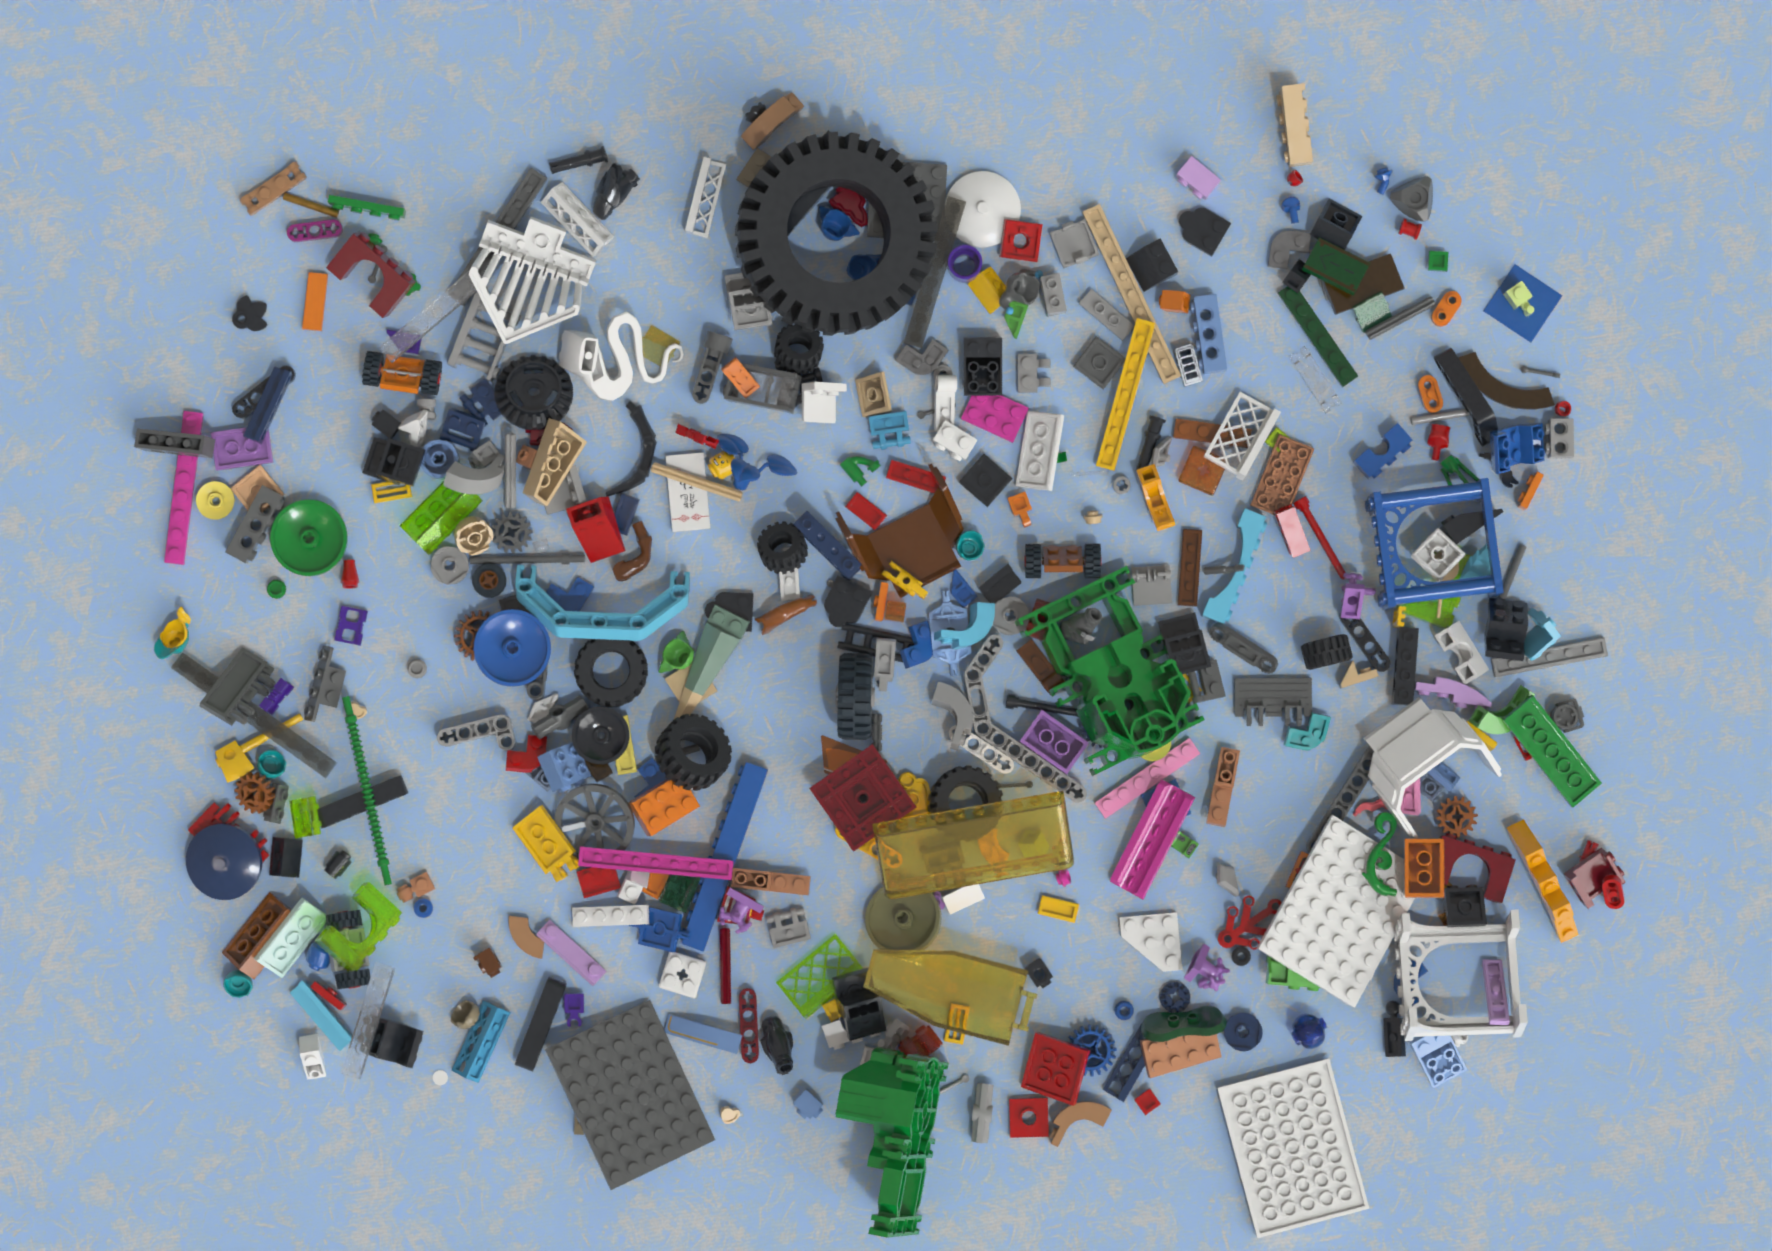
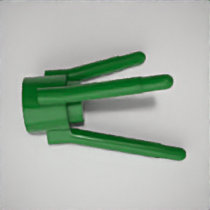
(1452, 465)

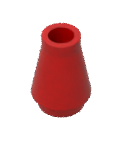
(349, 575)

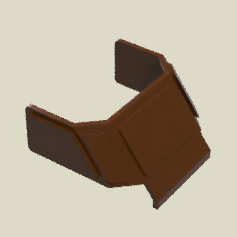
(915, 542)

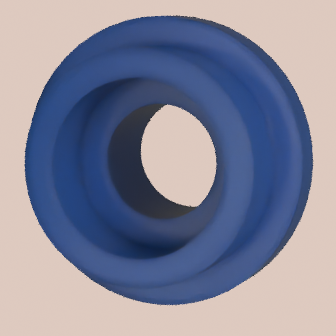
(428, 912)
(1128, 1005)

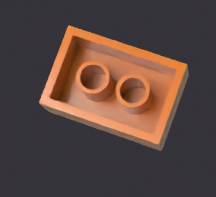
(662, 806)
(1424, 868)

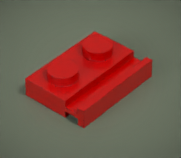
(598, 881)

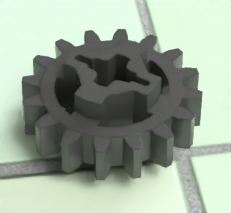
(520, 529)

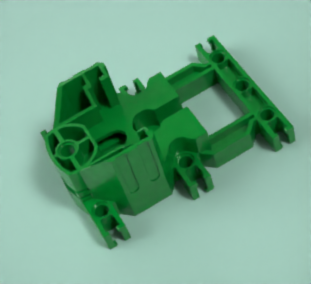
(1115, 676)
(901, 1102)

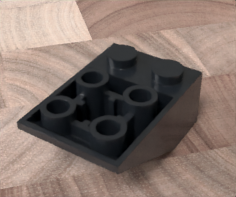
(982, 366)

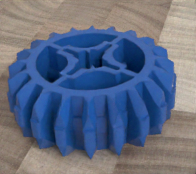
(1105, 1059)

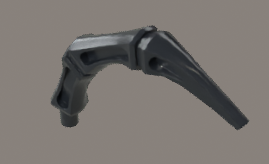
(648, 446)

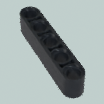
(355, 804)
(540, 1024)

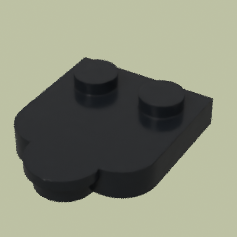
(1203, 229)
(735, 602)
(846, 602)

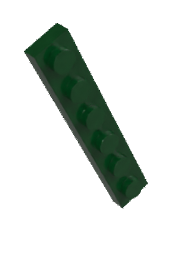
(1318, 336)

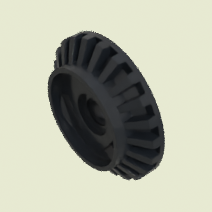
(534, 412)

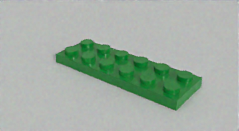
(1552, 751)

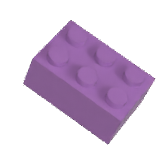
(1054, 742)

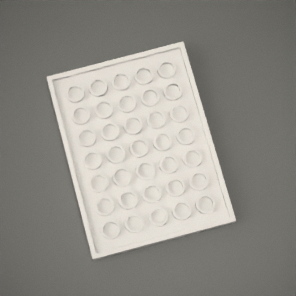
(1332, 919)
(1293, 1148)

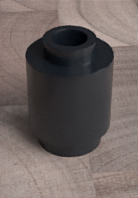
(338, 864)

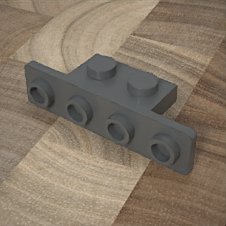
(326, 685)

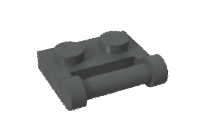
(1210, 682)

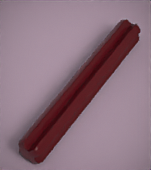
(725, 966)

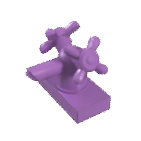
(1353, 596)
(739, 910)
(1206, 969)

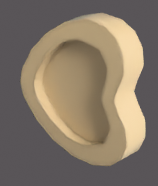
(359, 711)
(729, 1114)

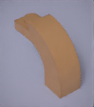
(771, 119)
(1081, 1111)

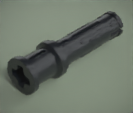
(588, 158)
(1152, 435)

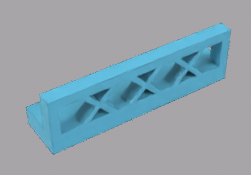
(322, 1015)

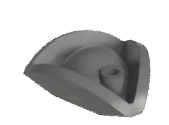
(1414, 198)

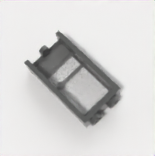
(776, 391)

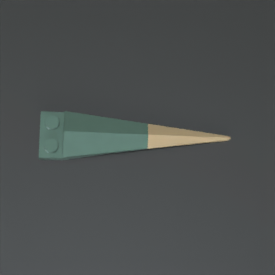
(717, 643)

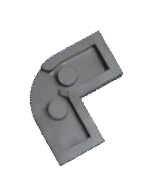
(1287, 242)
(923, 363)

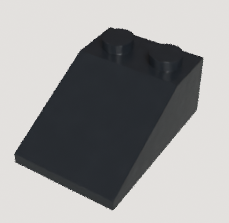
(1464, 525)

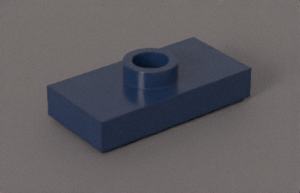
(625, 512)

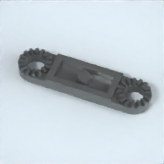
(1243, 648)

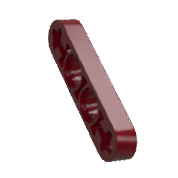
(752, 1025)

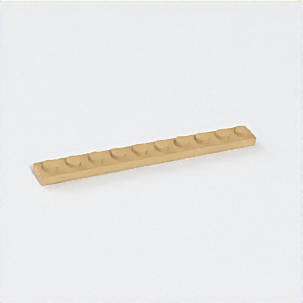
(1130, 290)

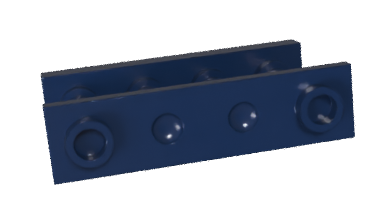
(828, 546)

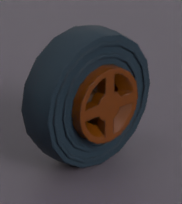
(486, 574)

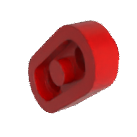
(1613, 891)

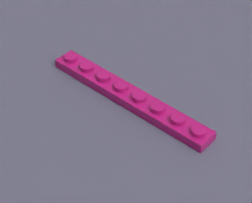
(183, 495)
(656, 863)

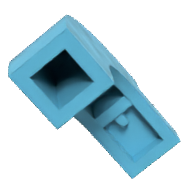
(979, 625)

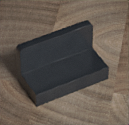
(1000, 584)
(285, 857)

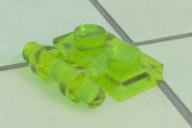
(301, 817)

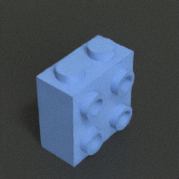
(564, 768)

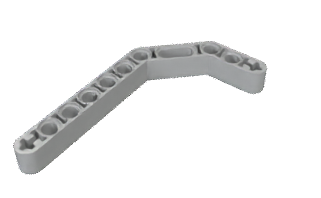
(1009, 741)

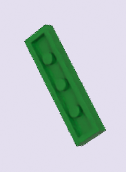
(358, 206)

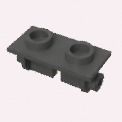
(276, 810)

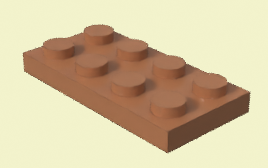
(1178, 1053)

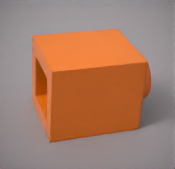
(1174, 301)

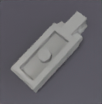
(884, 662)

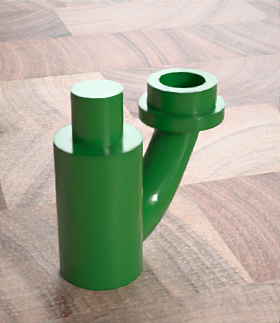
(854, 472)

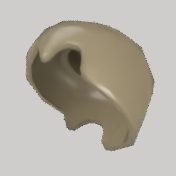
(465, 1015)

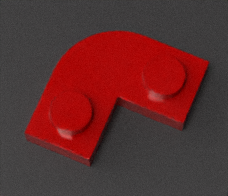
(526, 761)

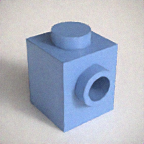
(808, 1105)

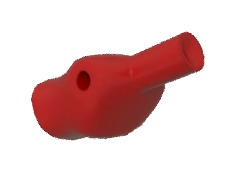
(1438, 439)

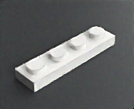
(610, 915)

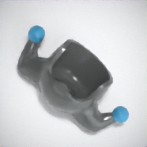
(1021, 288)

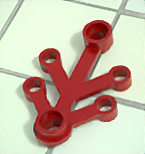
(1246, 924)

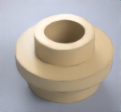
(1093, 517)

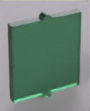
(1372, 311)

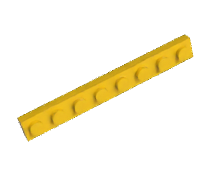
(1125, 394)

